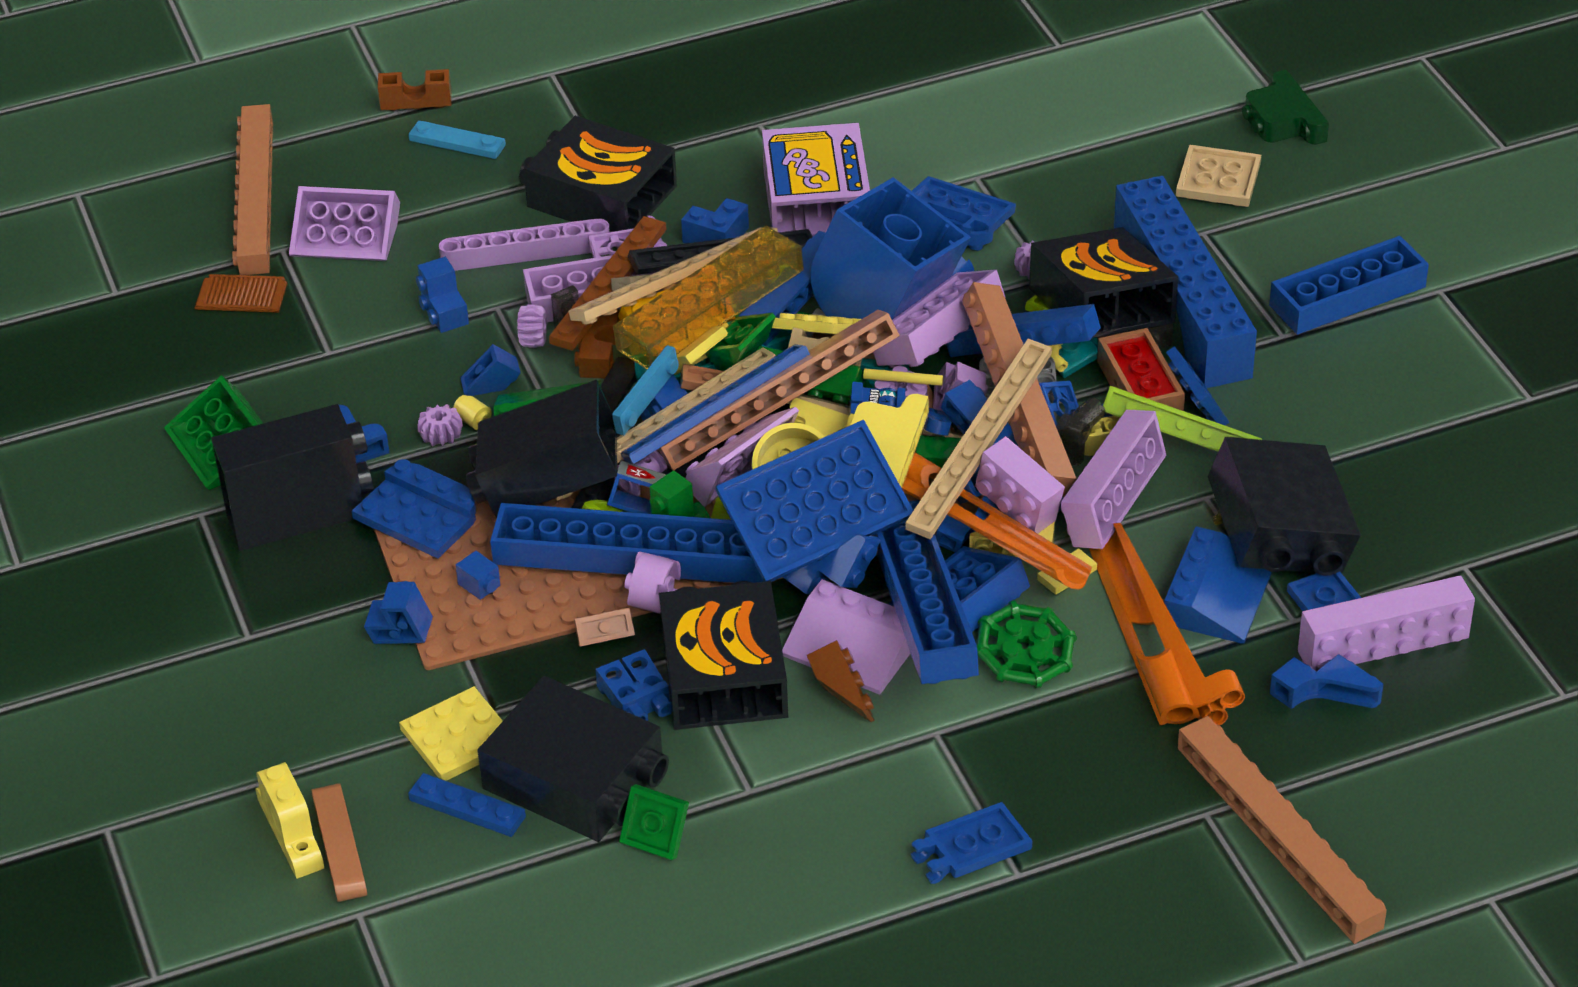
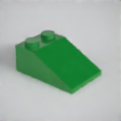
(742, 340)

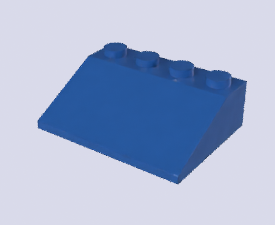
(985, 581)
(1213, 591)

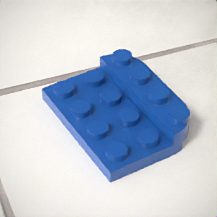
(967, 209)
(418, 508)

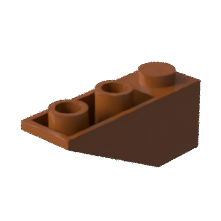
(834, 672)

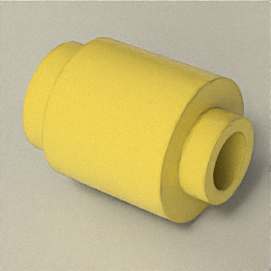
(472, 410)

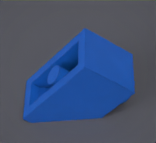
(491, 372)

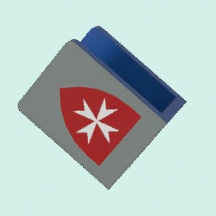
(636, 475)

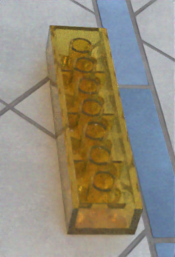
(709, 296)

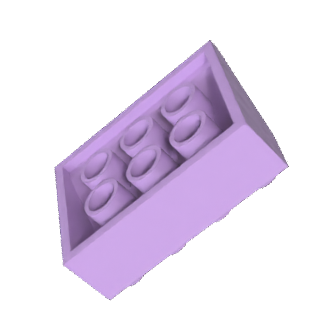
(344, 223)
(732, 458)
(856, 622)

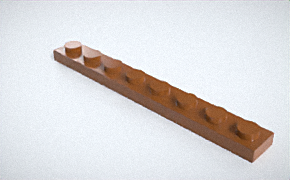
(644, 235)

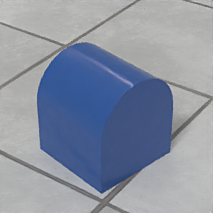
(884, 253)

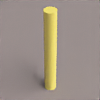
(906, 377)

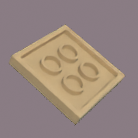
(1218, 175)

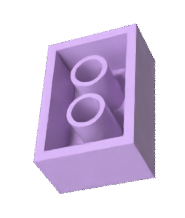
(1019, 485)

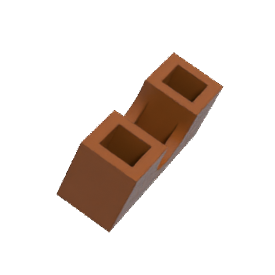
(397, 94)
(596, 348)

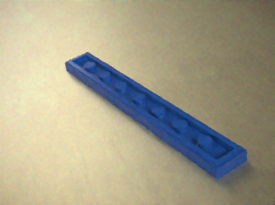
(714, 403)

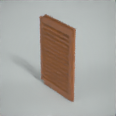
(241, 293)

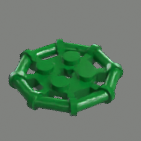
(1030, 632)

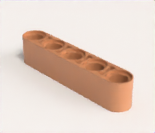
(339, 842)

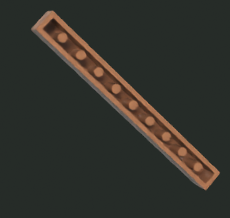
(253, 190)
(1000, 344)
(822, 363)
(1282, 830)

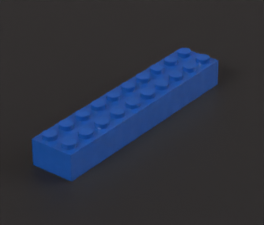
(611, 540)
(927, 605)

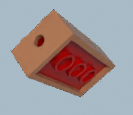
(1138, 366)

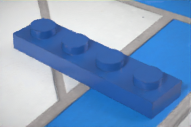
(467, 804)

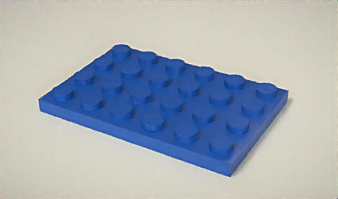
(814, 501)

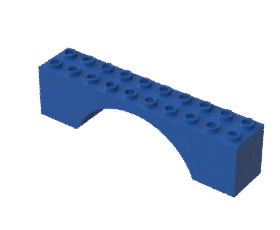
(1213, 323)

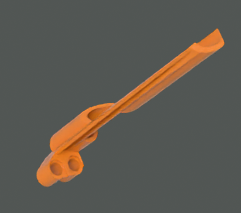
(1003, 530)
(1172, 677)

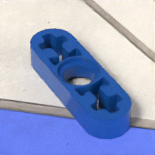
(937, 422)

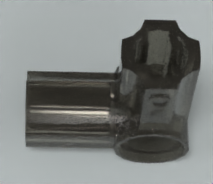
(1076, 428)

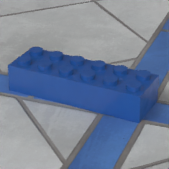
(1348, 284)

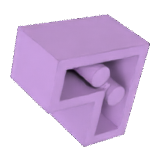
(954, 376)

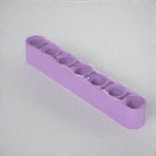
(521, 244)

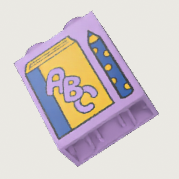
(812, 174)

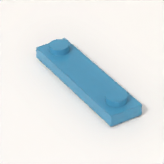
(457, 139)
(645, 390)

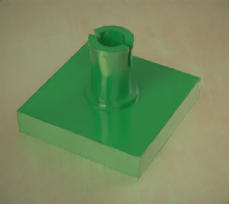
(654, 822)

